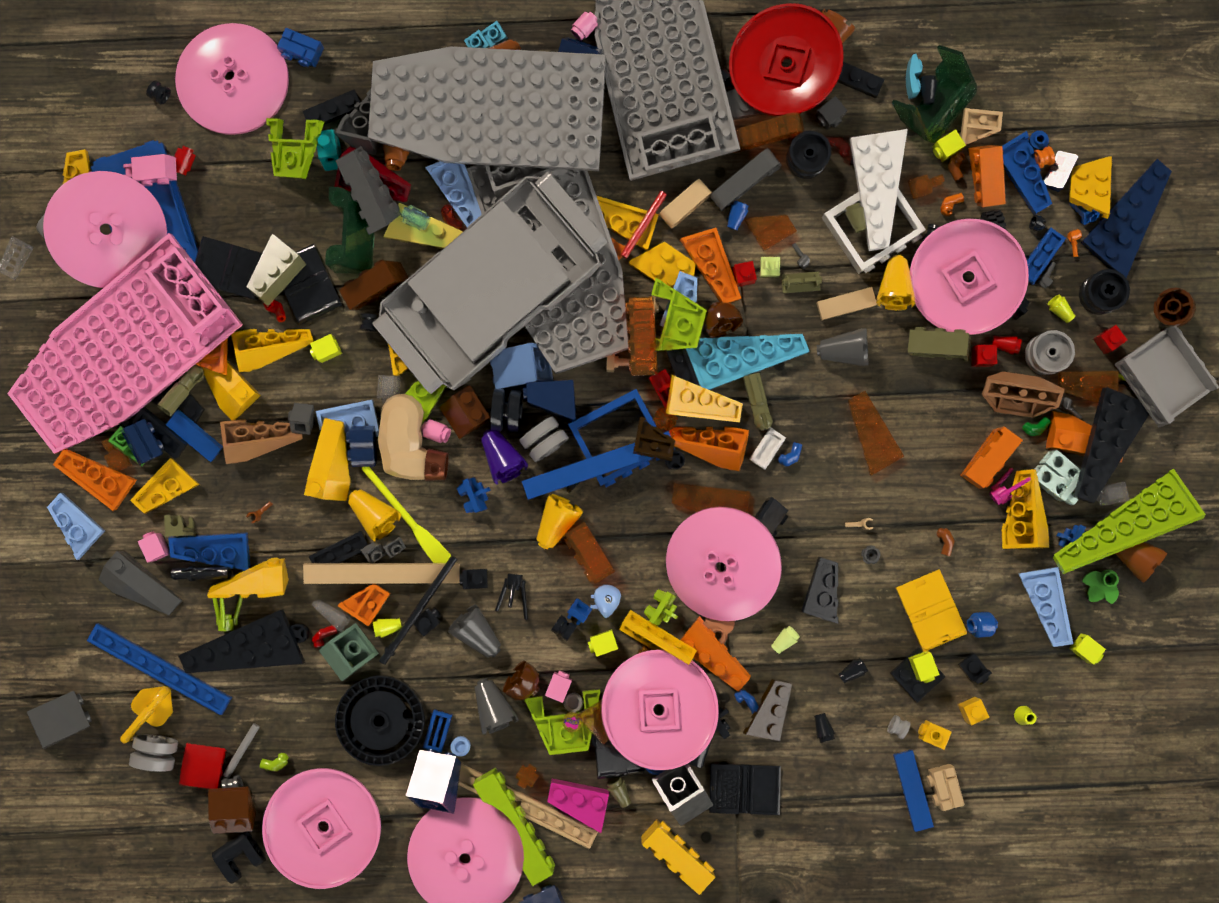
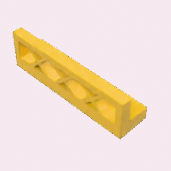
(655, 637)

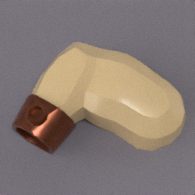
(402, 442)

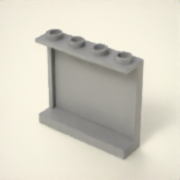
(1166, 375)

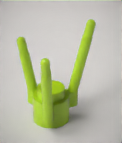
(225, 621)

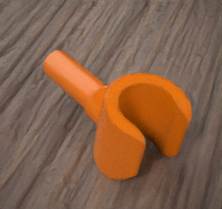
(1072, 237)

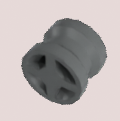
(236, 781)

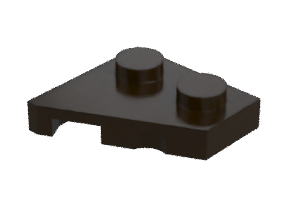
(653, 442)

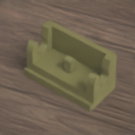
(175, 528)

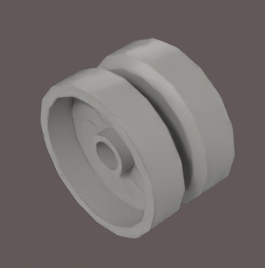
(1060, 348)
(546, 442)
(153, 752)

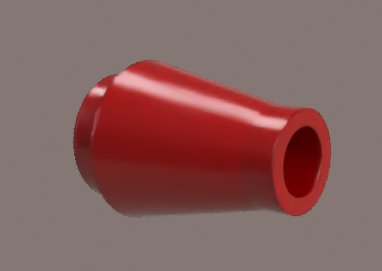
(1008, 344)

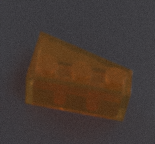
(588, 553)

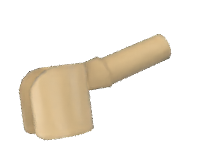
(862, 524)

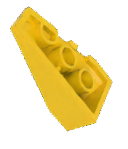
(231, 391)
(264, 579)

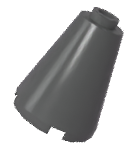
(846, 348)
(476, 632)
(492, 707)

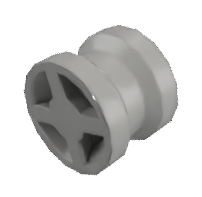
(898, 727)

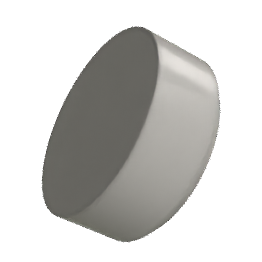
(573, 702)

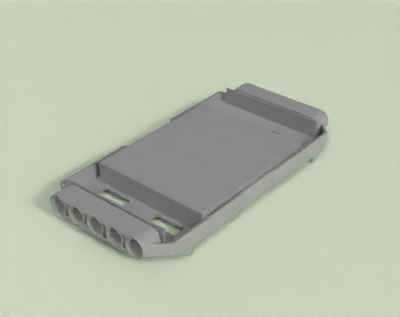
(489, 284)

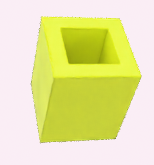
(948, 146)
(325, 348)
(603, 643)
(1087, 649)
(924, 666)

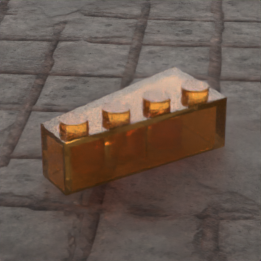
(642, 336)

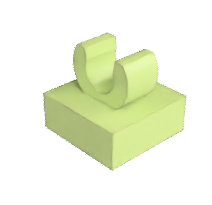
(769, 266)

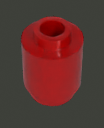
(184, 160)

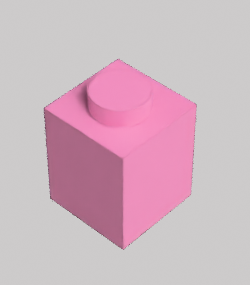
(153, 546)
(559, 686)

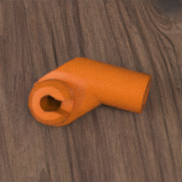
(949, 202)

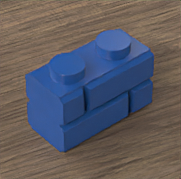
(300, 48)

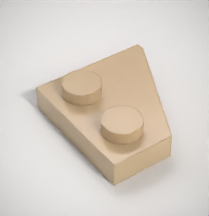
(979, 124)

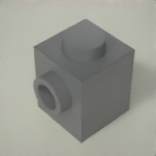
(831, 113)
(301, 418)

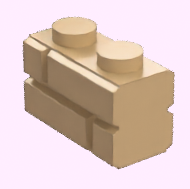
(945, 787)

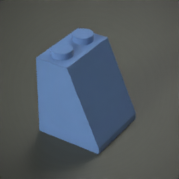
(520, 366)

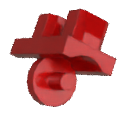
(661, 385)

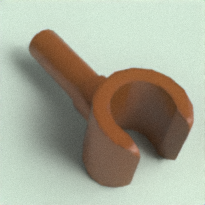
(258, 513)

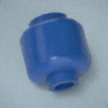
(982, 624)

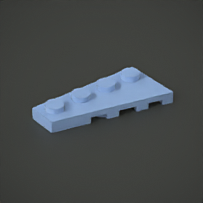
(457, 188)
(1047, 597)

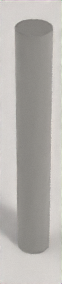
(241, 750)

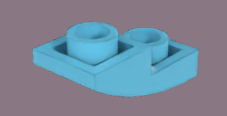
(488, 37)
(913, 70)

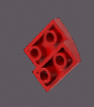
(202, 766)

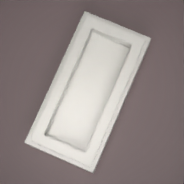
(767, 448)

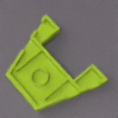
(289, 156)
(682, 322)
(551, 727)

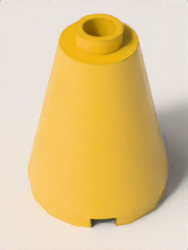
(896, 286)
(373, 514)
(556, 520)

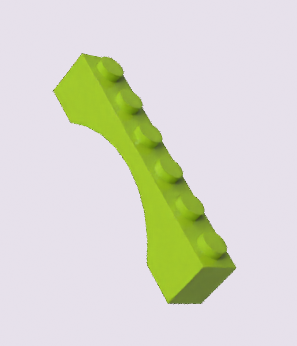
(494, 792)

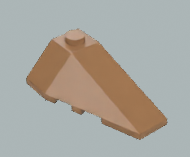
(249, 440)

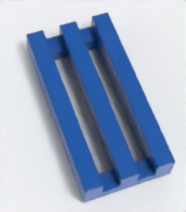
(430, 728)

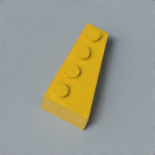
(678, 856)

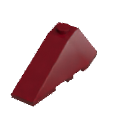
(397, 186)

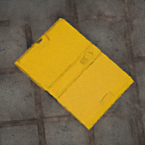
(931, 610)

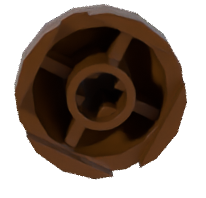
(1174, 307)
(722, 318)
(523, 682)

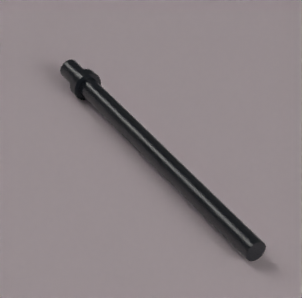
(390, 651)

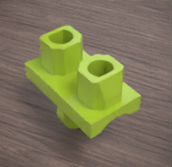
(664, 610)

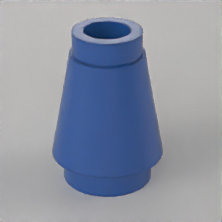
(737, 214)

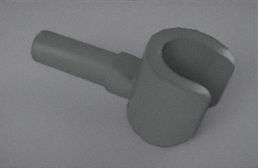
(804, 260)
(1045, 280)
(1066, 405)

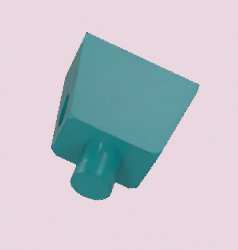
(329, 147)

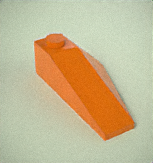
(1068, 434)
(718, 447)

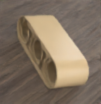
(685, 203)

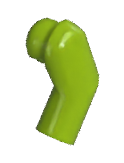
(275, 765)

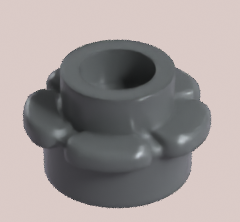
(875, 554)

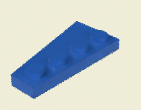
(1025, 173)
(218, 549)

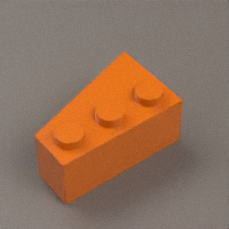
(988, 175)
(991, 457)

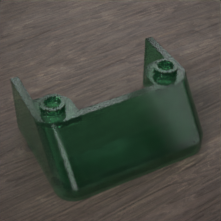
(953, 93)

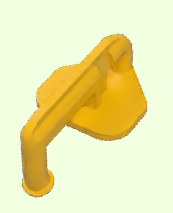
(152, 706)

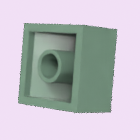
(348, 651)

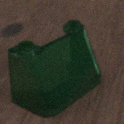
(357, 245)

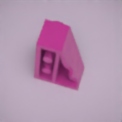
(580, 801)

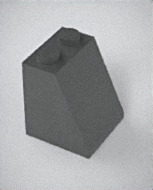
(59, 719)
(682, 793)

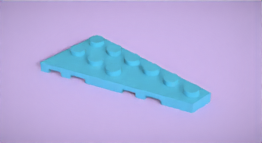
(731, 358)

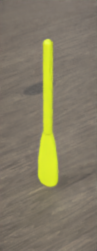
(430, 544)

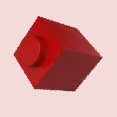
(744, 273)
(1110, 339)
(984, 355)

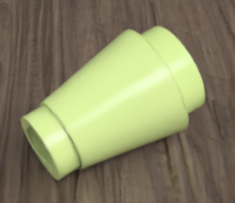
(785, 639)

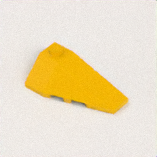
(259, 349)
(329, 468)
(1026, 517)

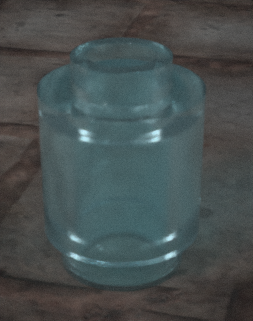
(415, 217)

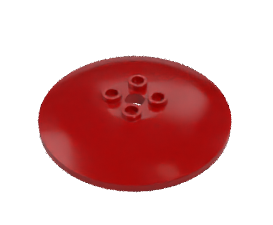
(781, 34)

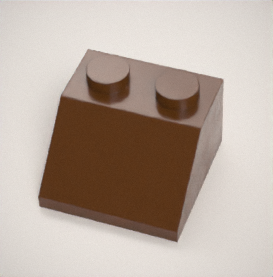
(465, 412)
(231, 810)

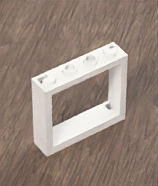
(845, 244)

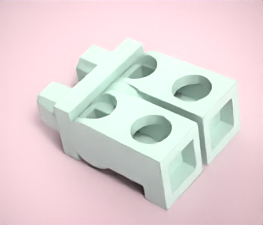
(1058, 476)

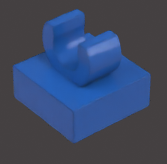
(579, 611)

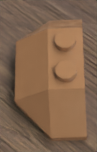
(1021, 394)

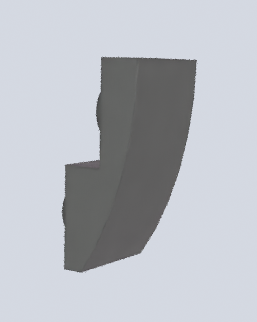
(389, 545)

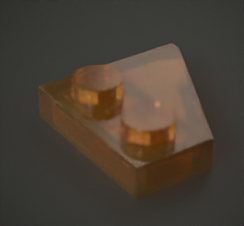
(770, 229)

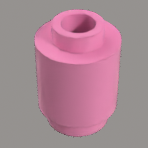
(584, 25)
(435, 431)

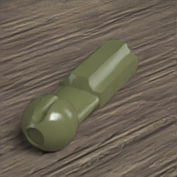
(180, 390)
(758, 401)

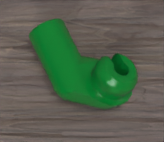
(1036, 429)

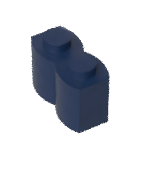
(362, 445)

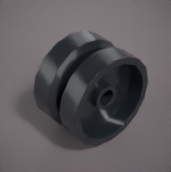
(806, 144)
(1104, 292)
(506, 410)

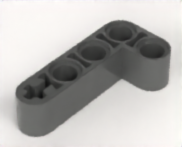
(745, 179)

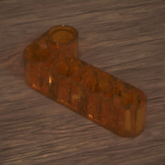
(770, 131)

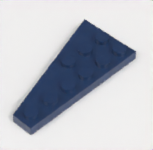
(1120, 236)

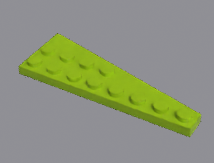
(1148, 515)

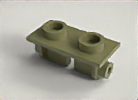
(801, 282)

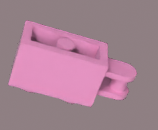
(152, 169)

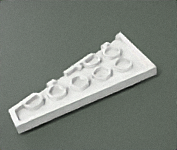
(878, 172)

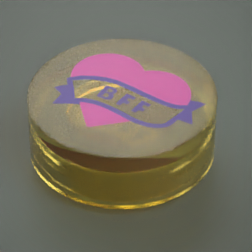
(571, 722)

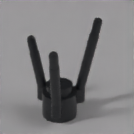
(513, 583)

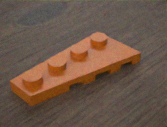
(711, 260)
(97, 479)
(715, 655)

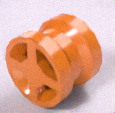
(1044, 157)

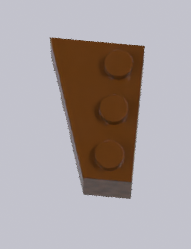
(373, 283)

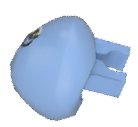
(606, 599)

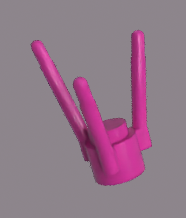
(1000, 494)

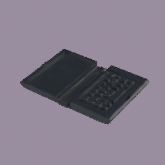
(227, 266)
(311, 288)
(612, 763)
(745, 789)

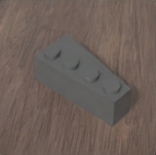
(368, 190)

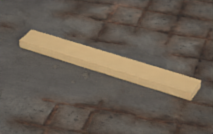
(376, 573)
(539, 812)

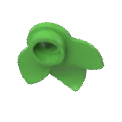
(1100, 588)

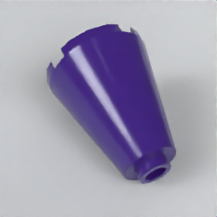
(502, 457)

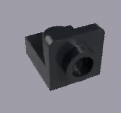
(474, 578)
(428, 620)
(975, 669)
(722, 725)

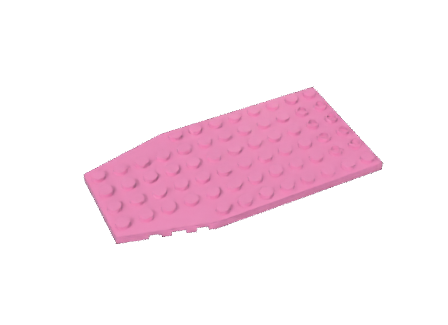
(123, 347)

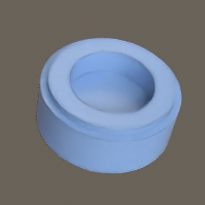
(460, 746)

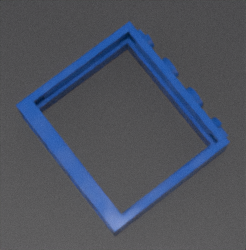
(602, 411)

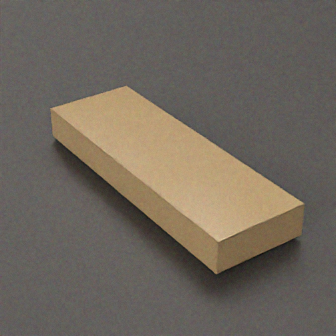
(846, 303)

